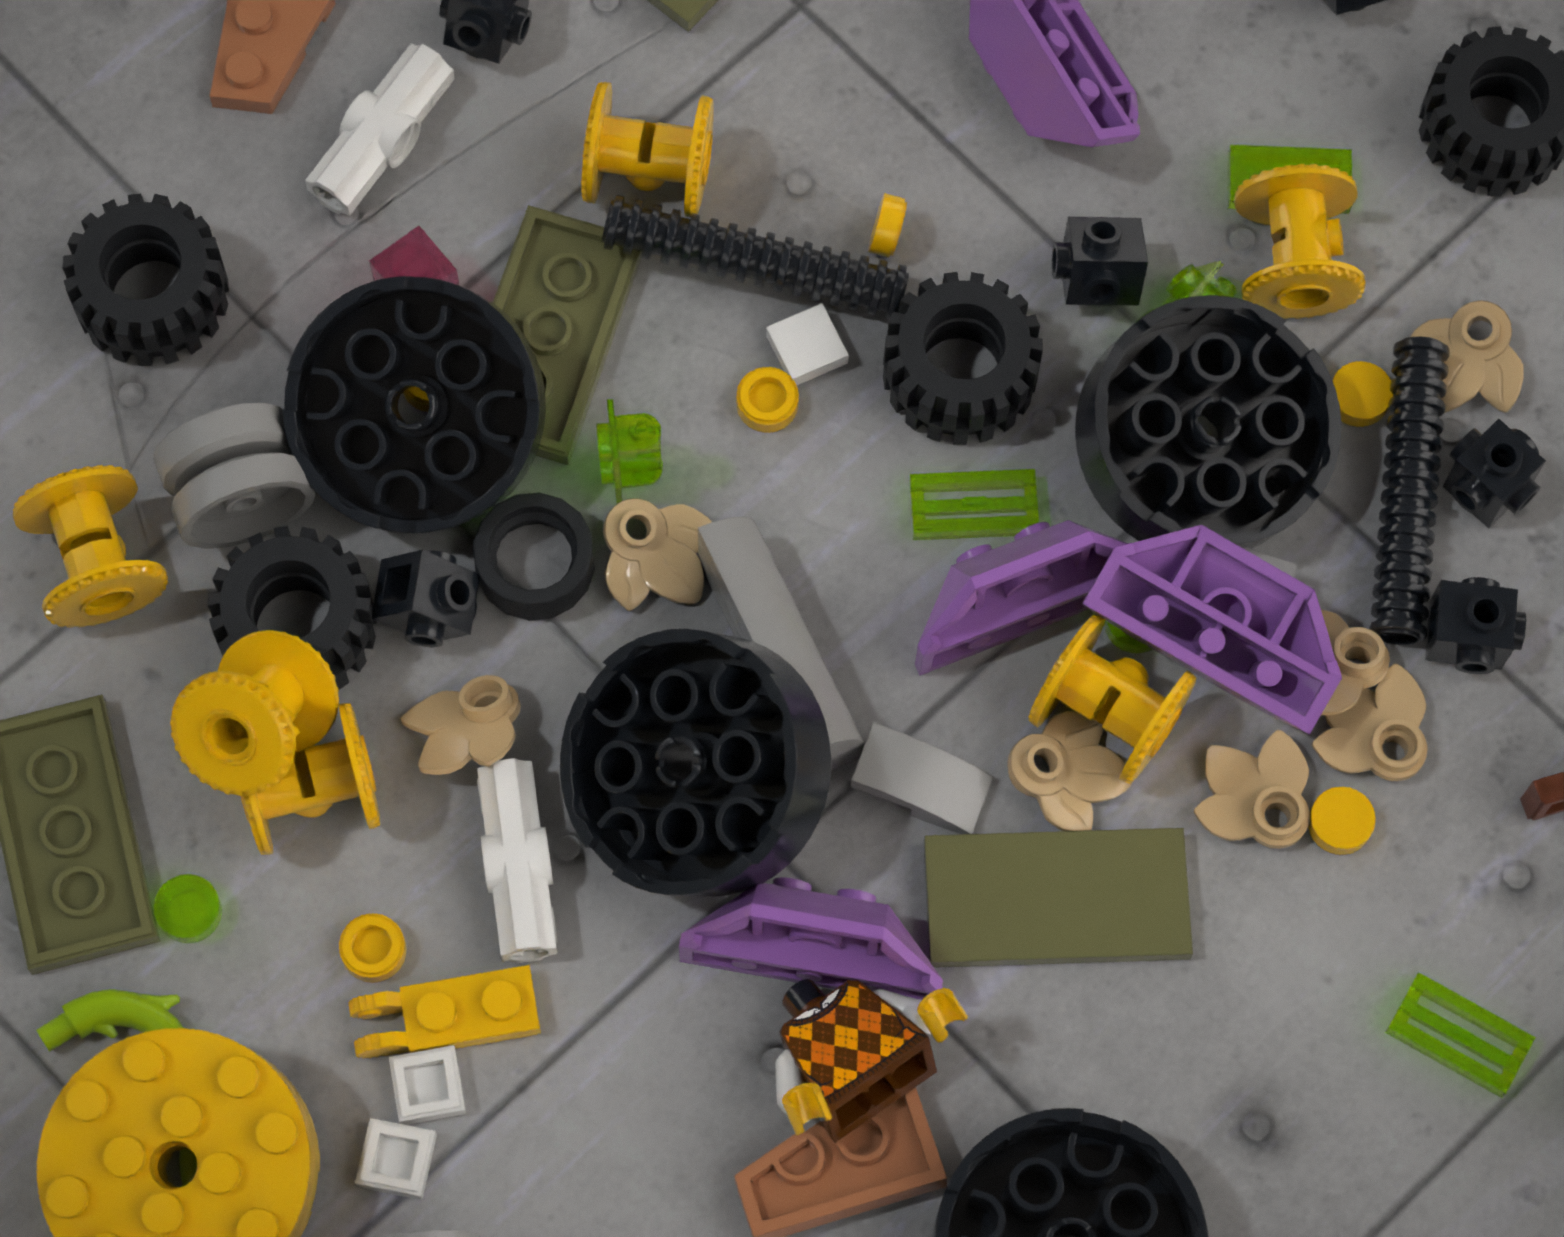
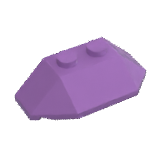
(1055, 71)
(1012, 590)
(1223, 620)
(811, 935)

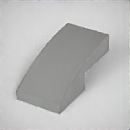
(922, 778)

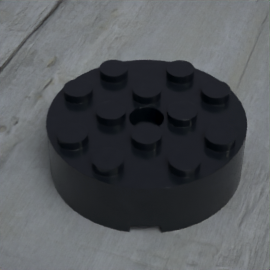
(1244, 374)
(480, 393)
(756, 776)
(1071, 1177)

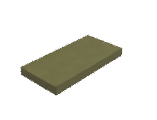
(568, 305)
(70, 838)
(1057, 897)

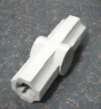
(380, 129)
(517, 861)

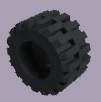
(1475, 147)
(138, 235)
(965, 312)
(292, 565)

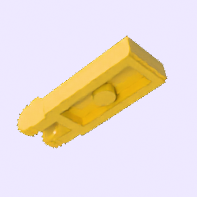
(451, 1012)

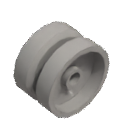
(232, 475)

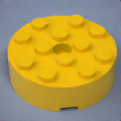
(170, 1092)

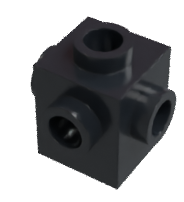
(485, 26)
(1101, 261)
(1494, 472)
(426, 597)
(1474, 625)

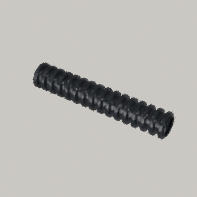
(754, 257)
(1409, 490)

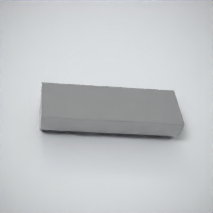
(764, 612)

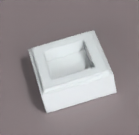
(807, 344)
(427, 1085)
(396, 1159)

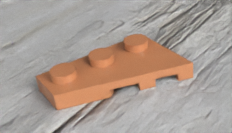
(263, 50)
(822, 1181)

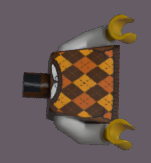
(855, 1051)

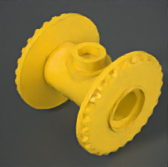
(646, 150)
(1298, 209)
(79, 513)
(1112, 695)
(254, 712)
(316, 781)

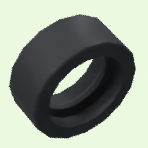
(531, 510)

